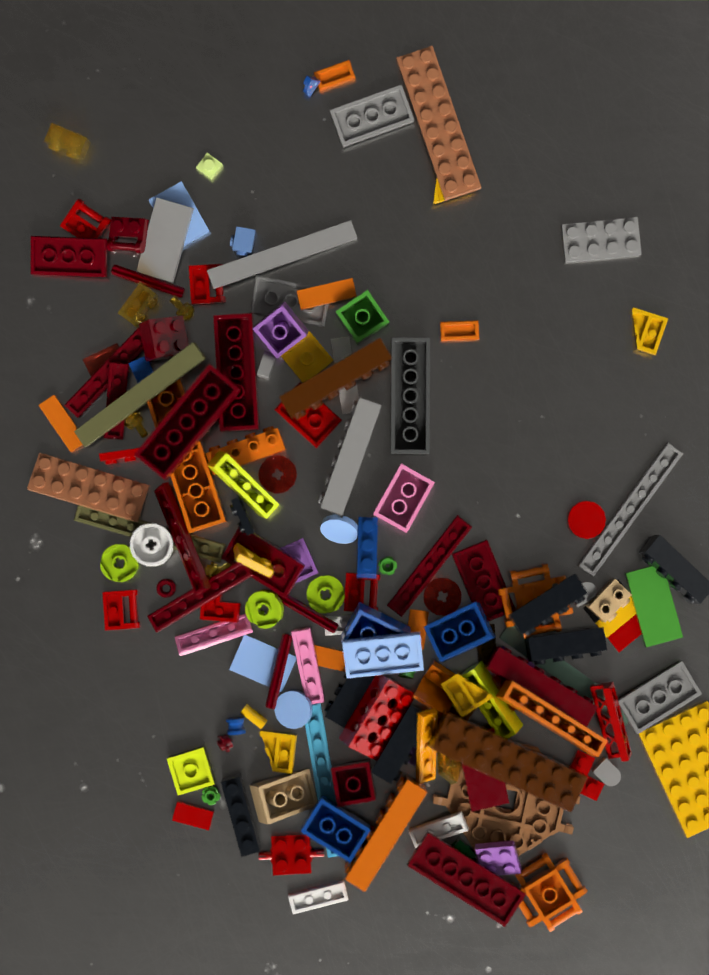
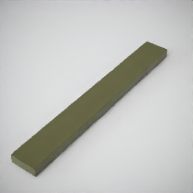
(140, 394)
(205, 548)

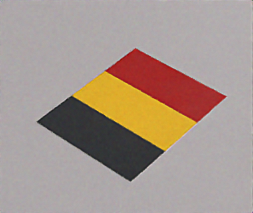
(622, 628)

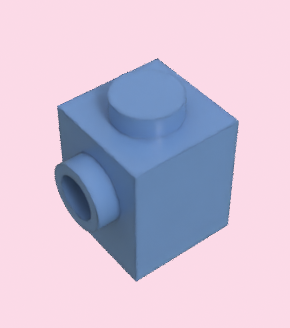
(243, 241)

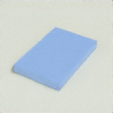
(179, 195)
(257, 661)

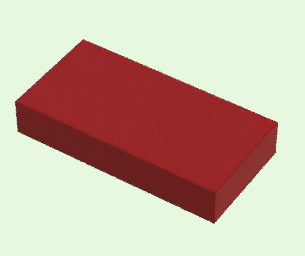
(193, 815)

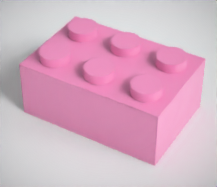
(403, 498)

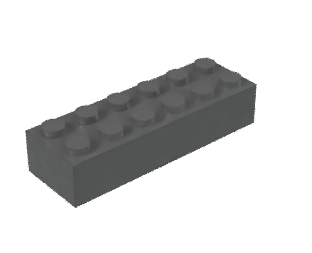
(410, 396)

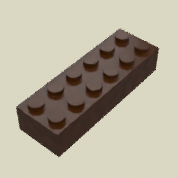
(335, 378)

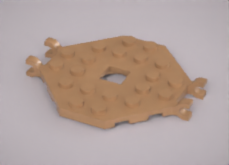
(526, 824)

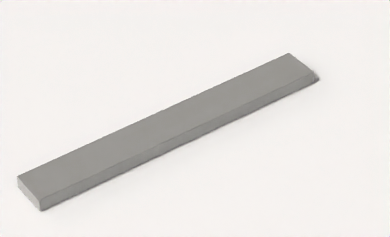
(282, 254)
(630, 509)

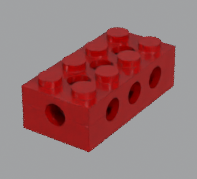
(377, 716)

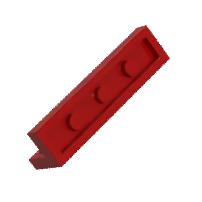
(615, 720)

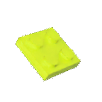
(190, 771)

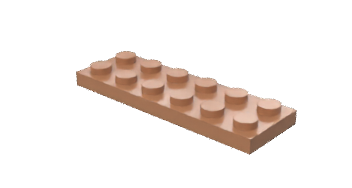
(88, 487)

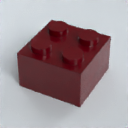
(163, 337)
(353, 783)

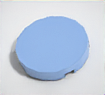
(339, 529)
(293, 709)

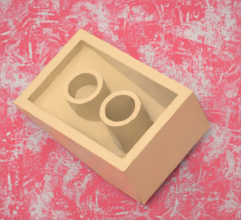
(283, 796)

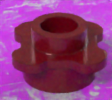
(224, 743)

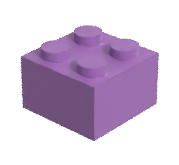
(280, 330)

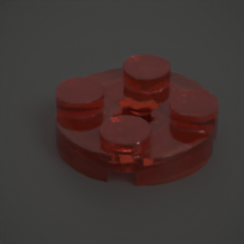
(271, 483)
(432, 591)

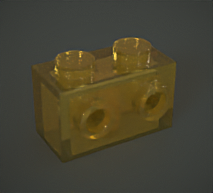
(67, 141)
(138, 305)

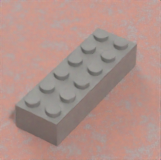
(350, 457)

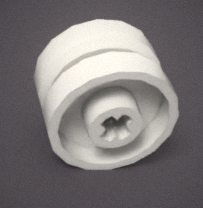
(140, 545)

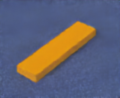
(425, 755)

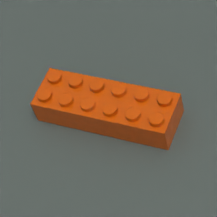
(385, 832)

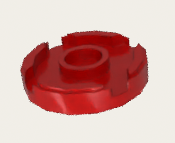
(586, 519)

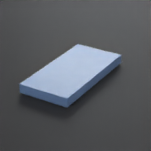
(383, 654)

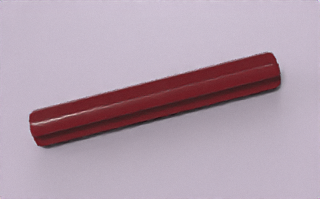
(147, 281)
(310, 613)
(278, 671)

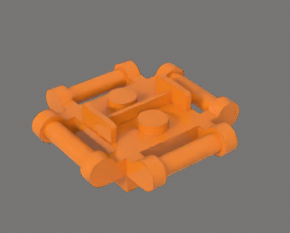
(527, 592)
(550, 893)

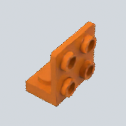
(430, 689)

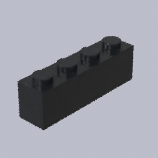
(675, 569)
(548, 604)
(566, 644)
(347, 699)
(398, 747)
(241, 815)

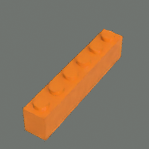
(551, 718)

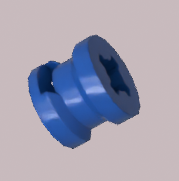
(236, 726)

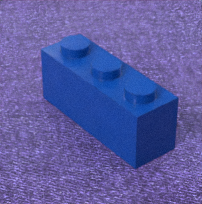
(367, 547)

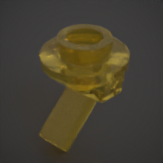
(185, 310)
(134, 420)
(213, 569)

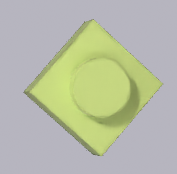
(209, 166)

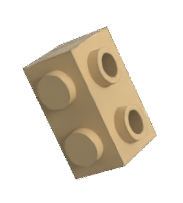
(609, 600)

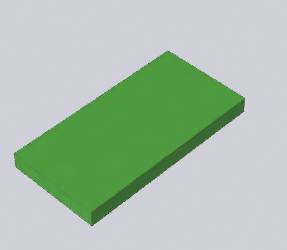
(653, 606)

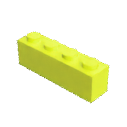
(243, 484)
(495, 710)

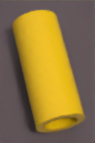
(253, 716)

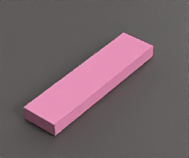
(212, 635)
(308, 664)

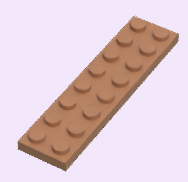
(438, 123)

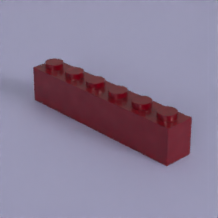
(546, 688)

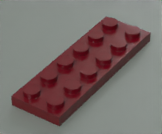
(466, 879)

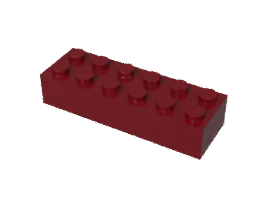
(238, 364)
(187, 422)

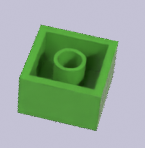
(362, 317)

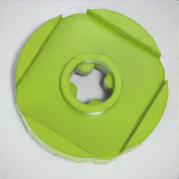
(108, 563)
(315, 597)
(258, 617)

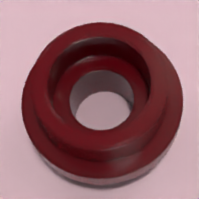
(161, 592)

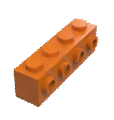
(252, 447)

